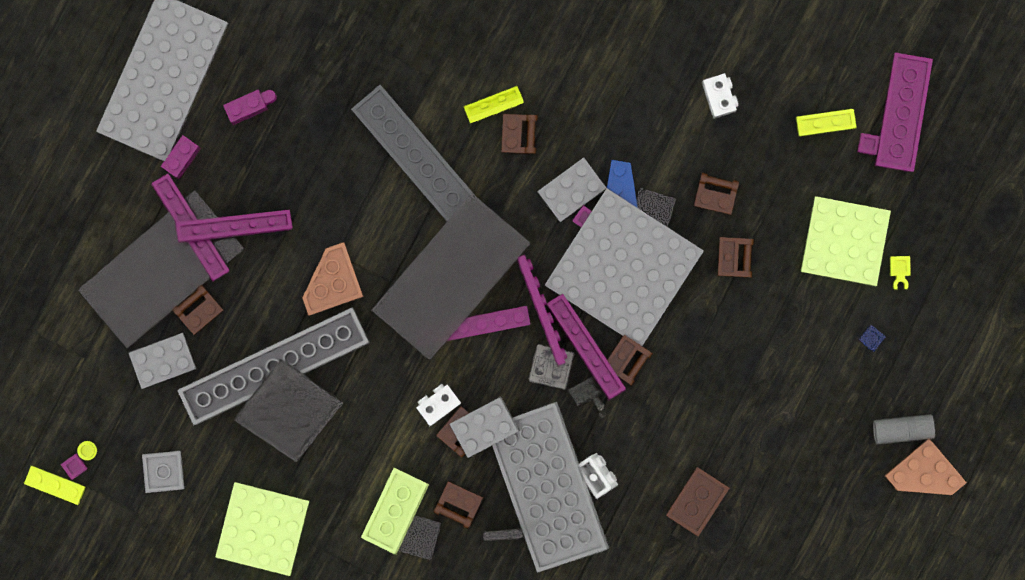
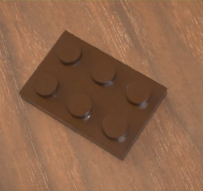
(697, 501)

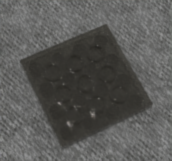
(288, 410)

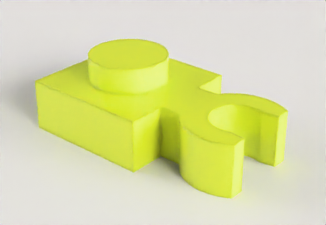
(900, 268)

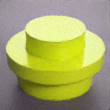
(87, 450)

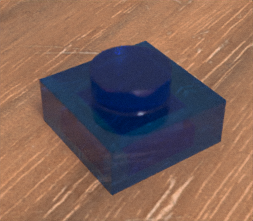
(871, 338)

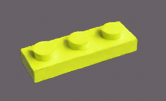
(493, 104)
(826, 122)
(54, 485)

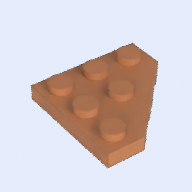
(332, 281)
(926, 472)

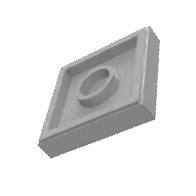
(163, 471)

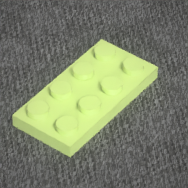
(395, 511)

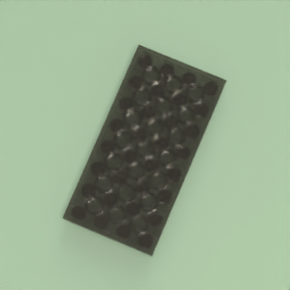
(152, 276)
(451, 276)

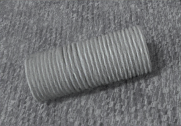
(897, 429)

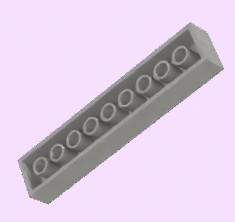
(302, 351)

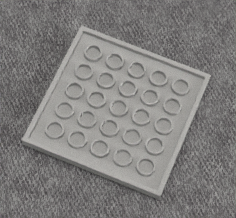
(624, 267)

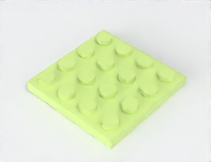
(845, 241)
(262, 529)

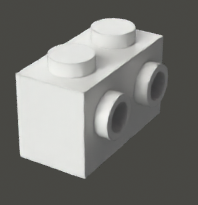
(719, 95)
(438, 404)
(597, 475)

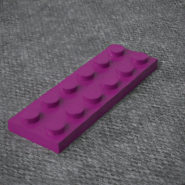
(903, 112)

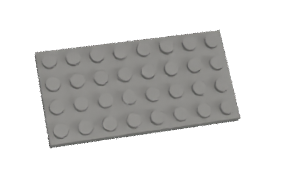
(162, 77)
(549, 490)

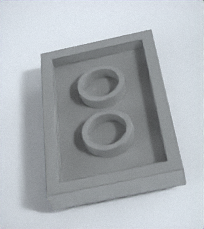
(571, 189)
(162, 360)
(484, 427)

